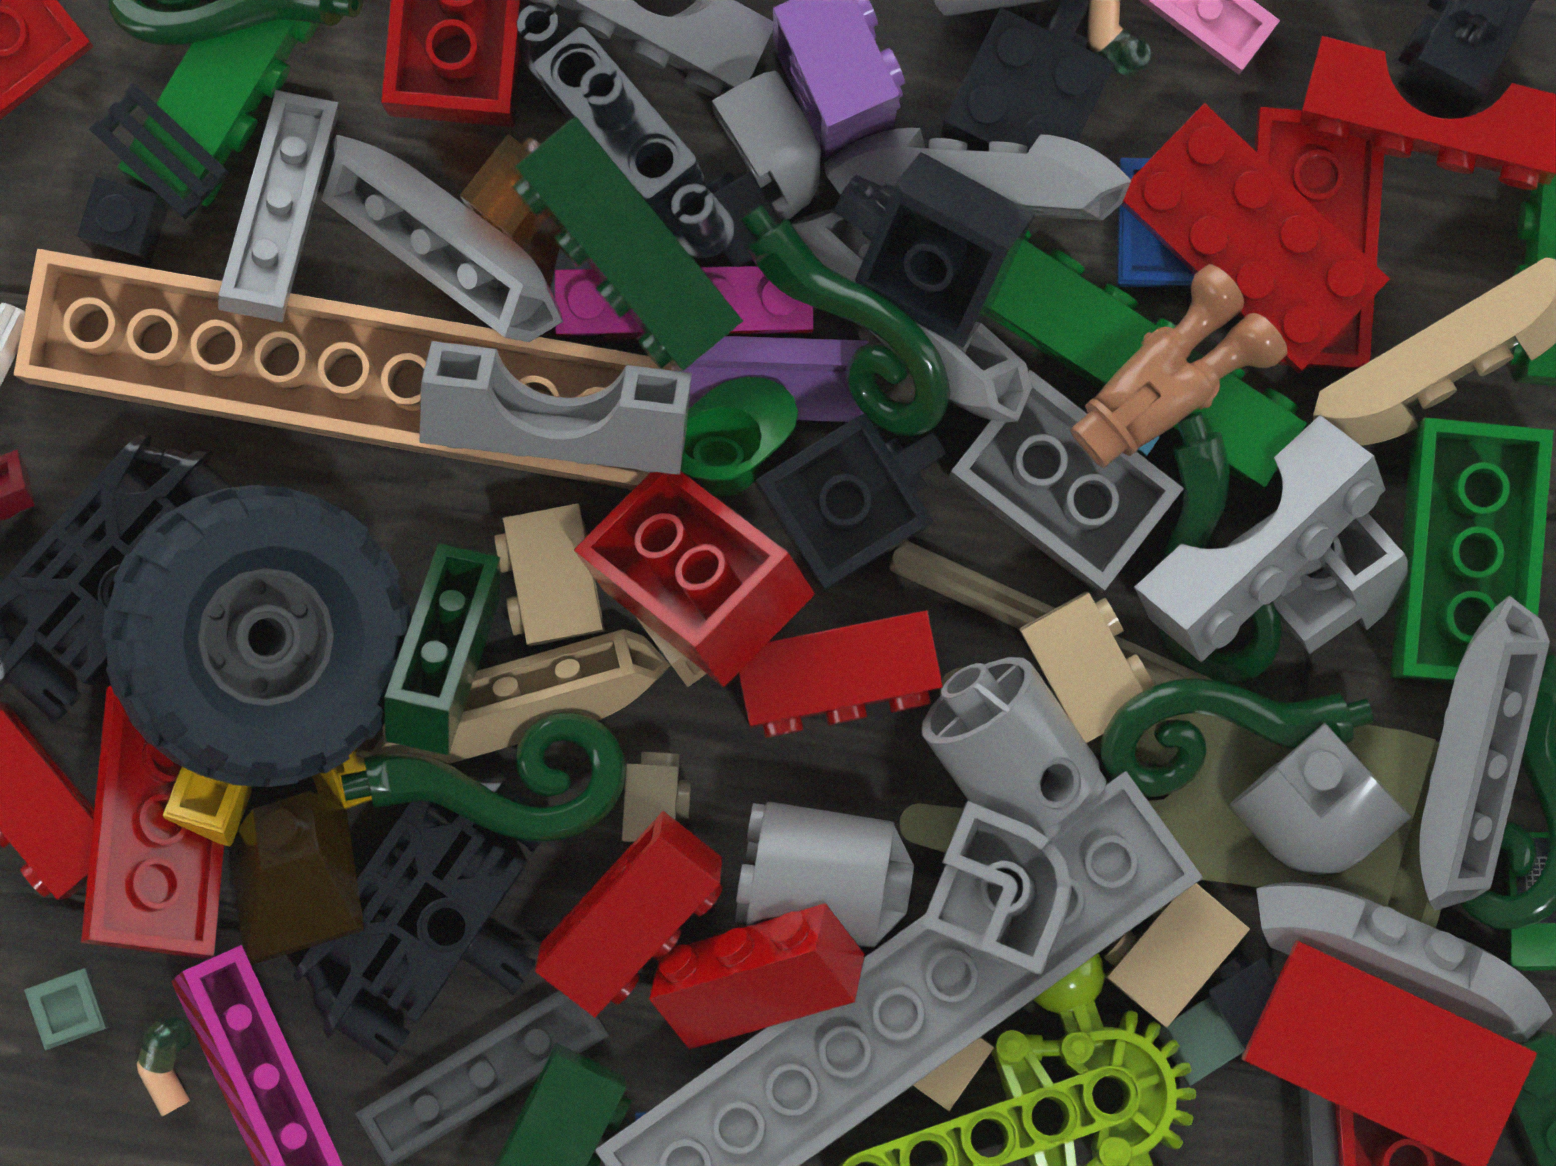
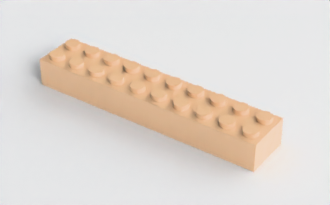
(318, 372)

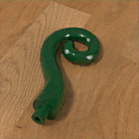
(219, 17)
(802, 276)
(1205, 481)
(1272, 720)
(1540, 767)
(417, 777)

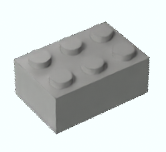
(1056, 493)

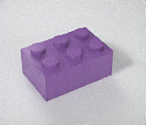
(837, 69)

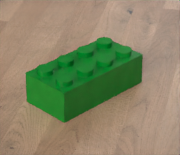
(1467, 537)

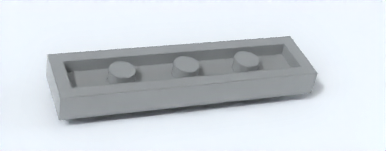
(278, 206)

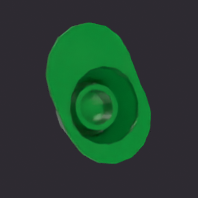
(735, 432)

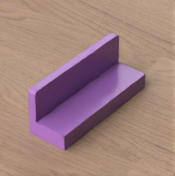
(806, 367)

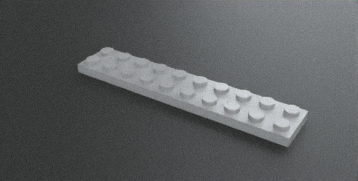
(912, 1012)

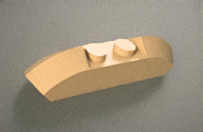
(1378, 397)
(579, 678)

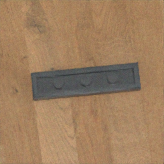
(476, 1077)

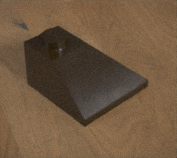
(294, 877)

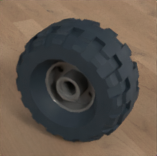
(323, 650)

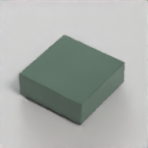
(66, 1008)
(1202, 1040)

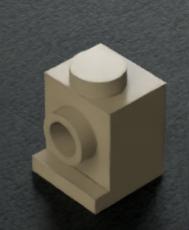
(653, 789)

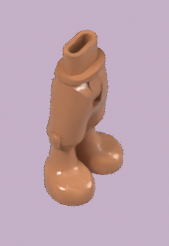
(1159, 384)

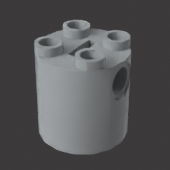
(1012, 744)
(826, 858)

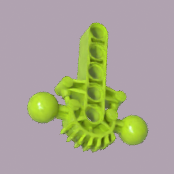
(1088, 1054)

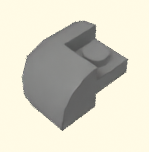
(772, 141)
(1347, 584)
(1319, 807)
(1001, 889)

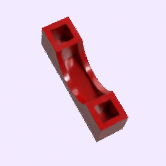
(1356, 97)

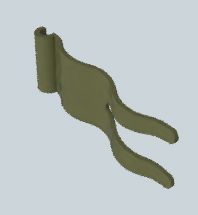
(1226, 848)

